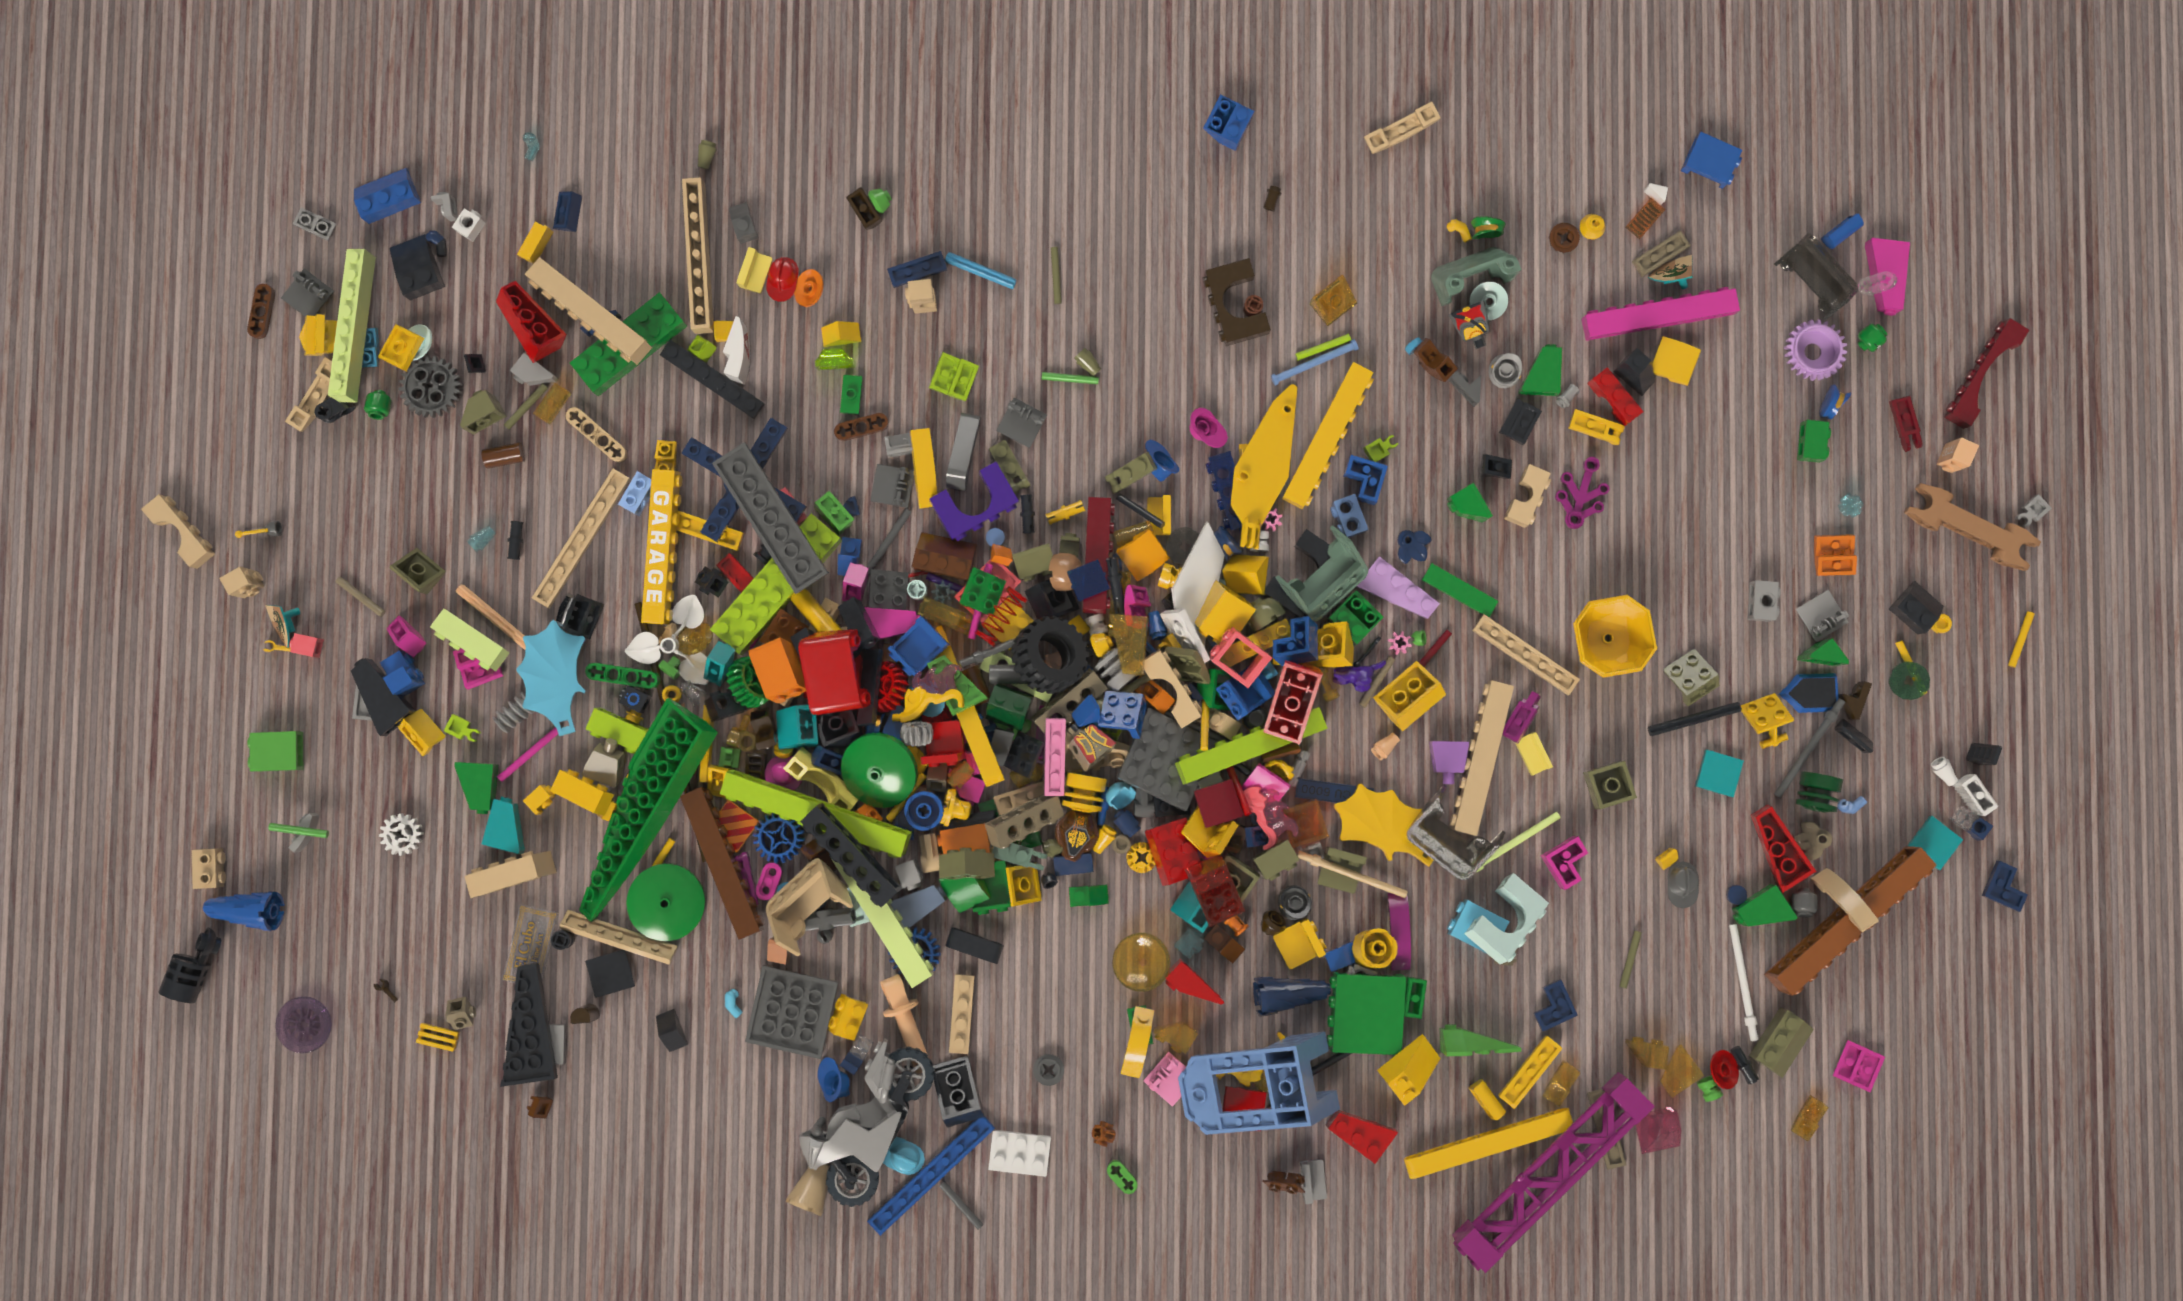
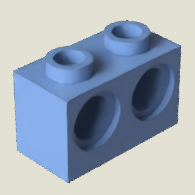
(1354, 515)

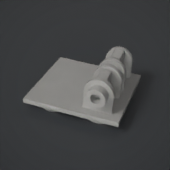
(1822, 615)

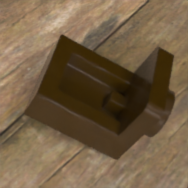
(1237, 840)

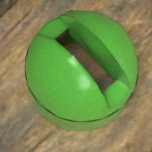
(1419, 638)

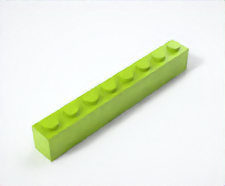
(1239, 750)

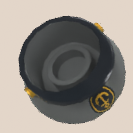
(1294, 902)

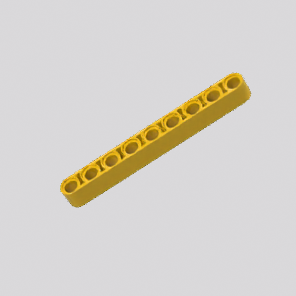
(976, 733)
(1488, 1143)

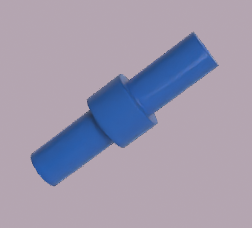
(1105, 806)

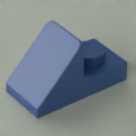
(849, 554)
(1087, 713)

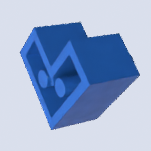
(1369, 474)
(1301, 645)
(401, 674)

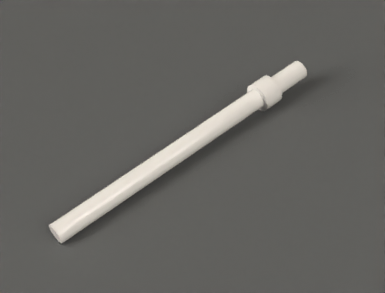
(1750, 1019)

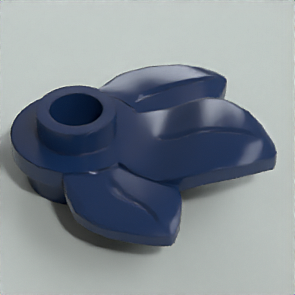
(1415, 547)

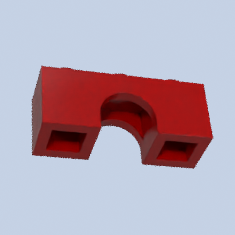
(1623, 405)

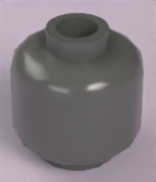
(1804, 903)

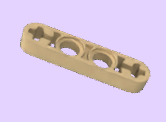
(596, 434)

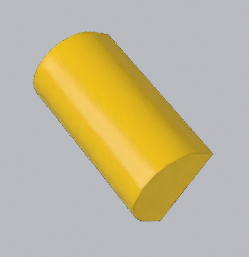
(1487, 1100)

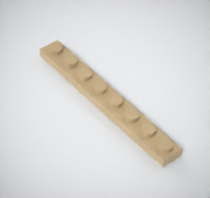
(581, 538)

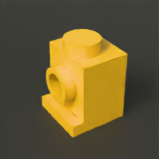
(539, 799)

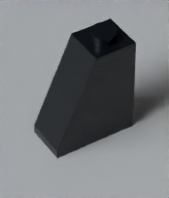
(1636, 371)

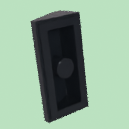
(1854, 736)

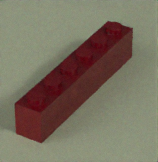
(1098, 547)

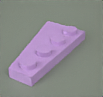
(1394, 587)

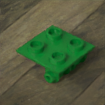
(982, 591)

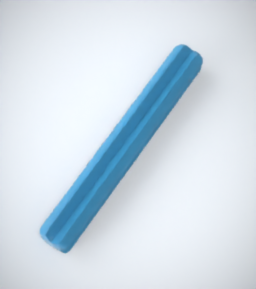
(980, 270)

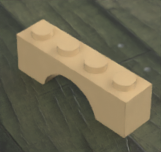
(193, 548)
(1158, 667)

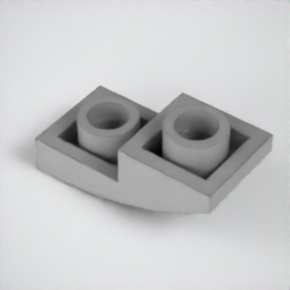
(314, 224)
(300, 841)

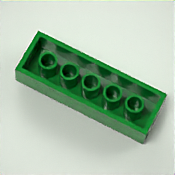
(603, 367)

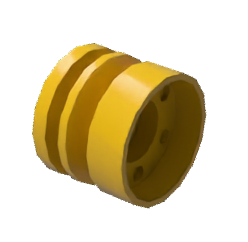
(1084, 792)

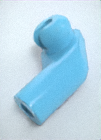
(730, 1003)

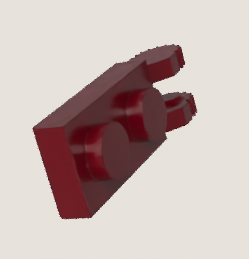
(1906, 422)

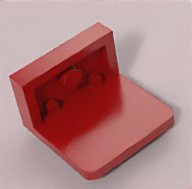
(946, 744)

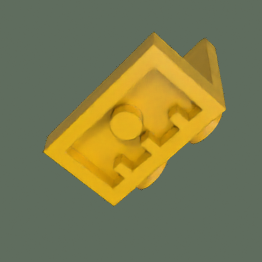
(1208, 840)

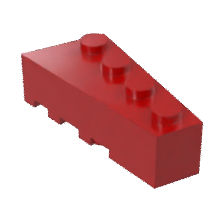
(529, 322)
(1781, 850)

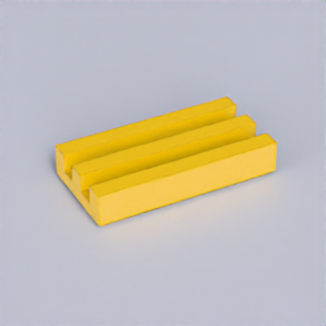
(421, 1033)

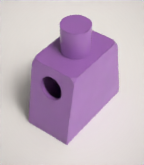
(1448, 758)

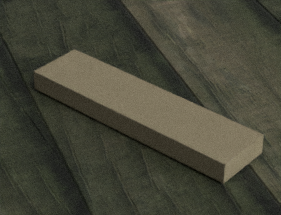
(1614, 1157)

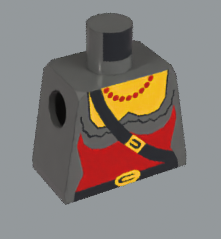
(1472, 323)

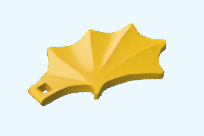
(1379, 821)

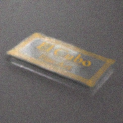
(530, 940)

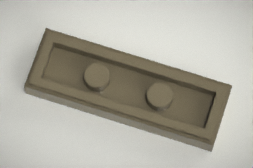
(1661, 253)

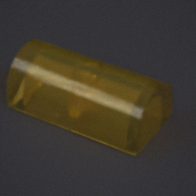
(552, 403)
(1126, 534)

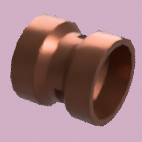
(1253, 305)

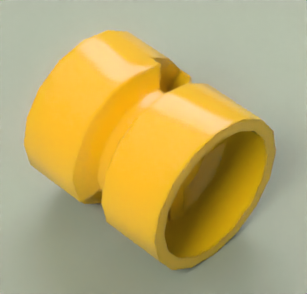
(1168, 576)

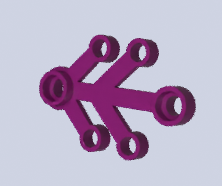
(1581, 495)

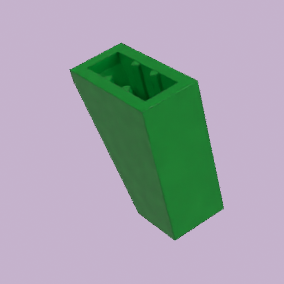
(1544, 373)
(478, 784)
(1764, 908)

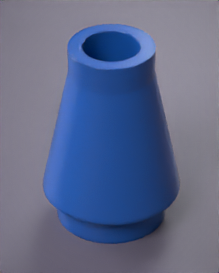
(1156, 626)

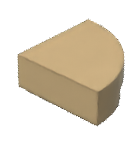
(670, 629)

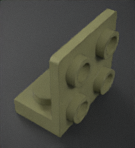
(1692, 676)
(1338, 881)

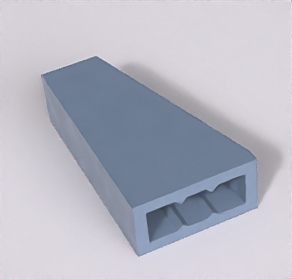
(918, 904)

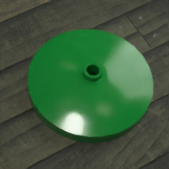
(879, 770)
(679, 889)

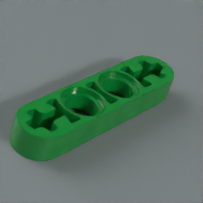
(622, 675)

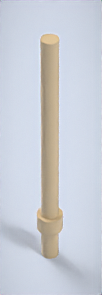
(1316, 861)

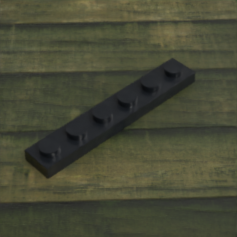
(712, 379)

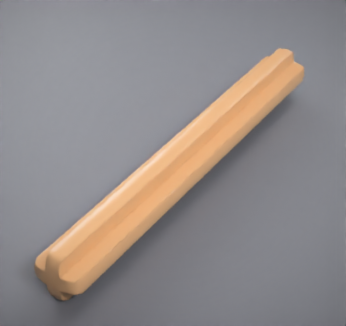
(491, 615)

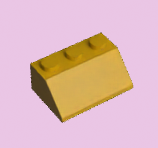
(1410, 695)

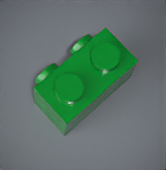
(1813, 441)

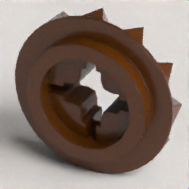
(1573, 237)

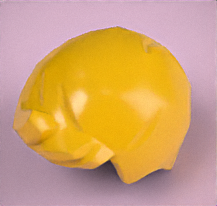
(1281, 769)

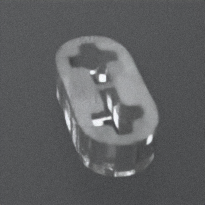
(1878, 287)

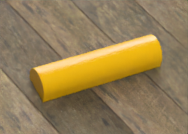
(814, 612)

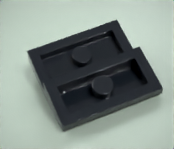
(609, 973)

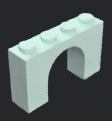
(1528, 907)

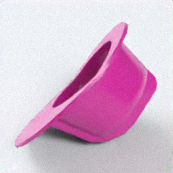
(1207, 428)

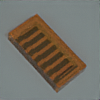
(1645, 218)

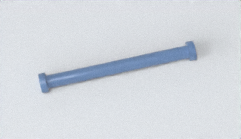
(1314, 362)

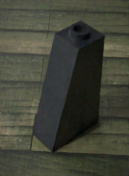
(383, 707)

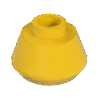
(1588, 228)
(1101, 644)

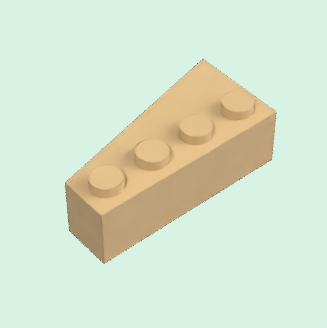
(510, 873)

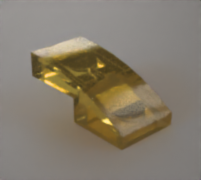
(1561, 1083)

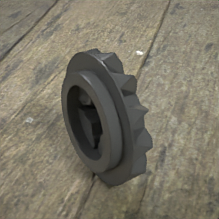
(1039, 1069)

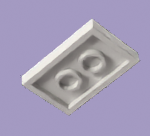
(1019, 1153)

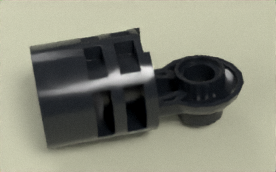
(187, 973)

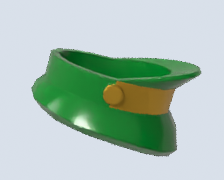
(1487, 227)

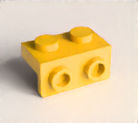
(847, 1017)

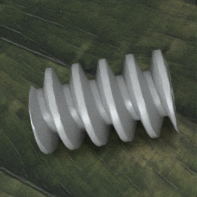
(512, 715)

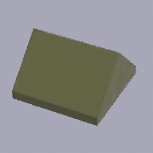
(418, 571)

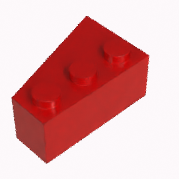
(1362, 1134)

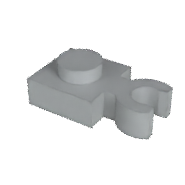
(2034, 510)

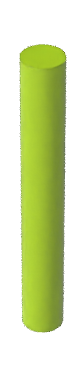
(1322, 347)

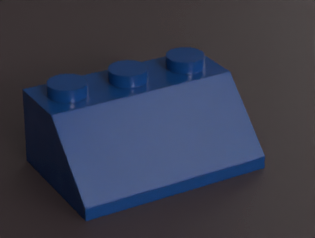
(386, 196)

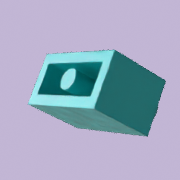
(718, 663)

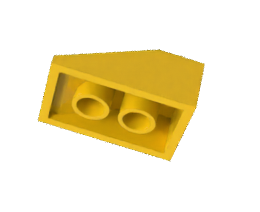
(1410, 1069)

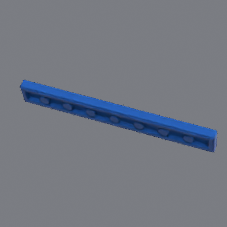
(930, 1174)

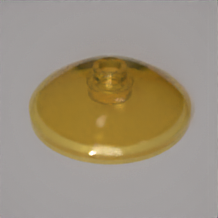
(1128, 957)

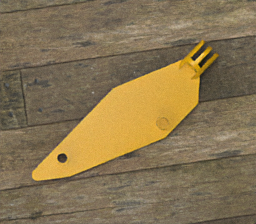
(1264, 467)

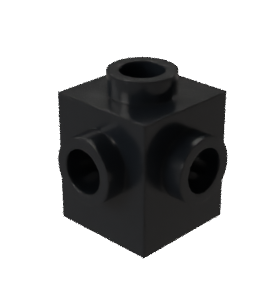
(711, 581)

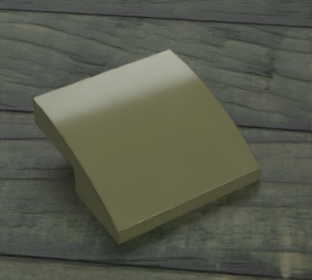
(1189, 665)

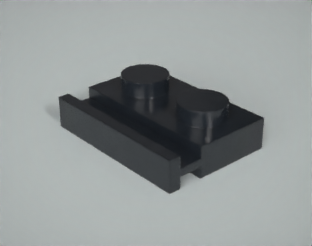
(1520, 421)

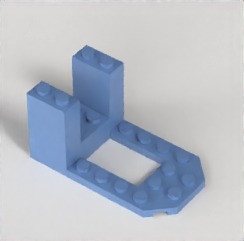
(1288, 1083)

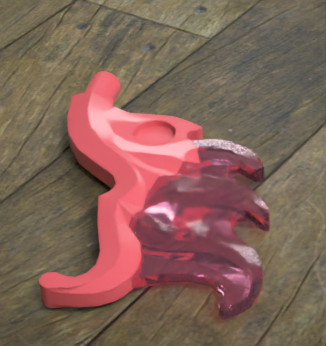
(1270, 814)

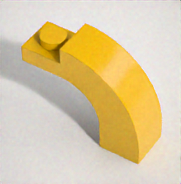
(1137, 1042)

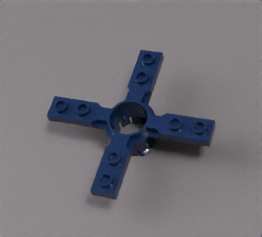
(727, 506)

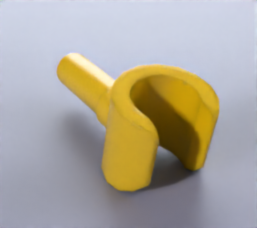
(276, 647)

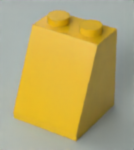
(1222, 612)

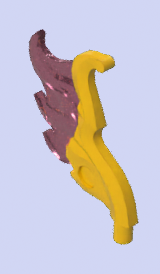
(932, 688)

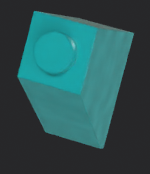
(504, 827)

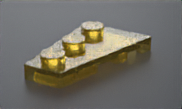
(1131, 641)

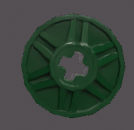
(1819, 792)

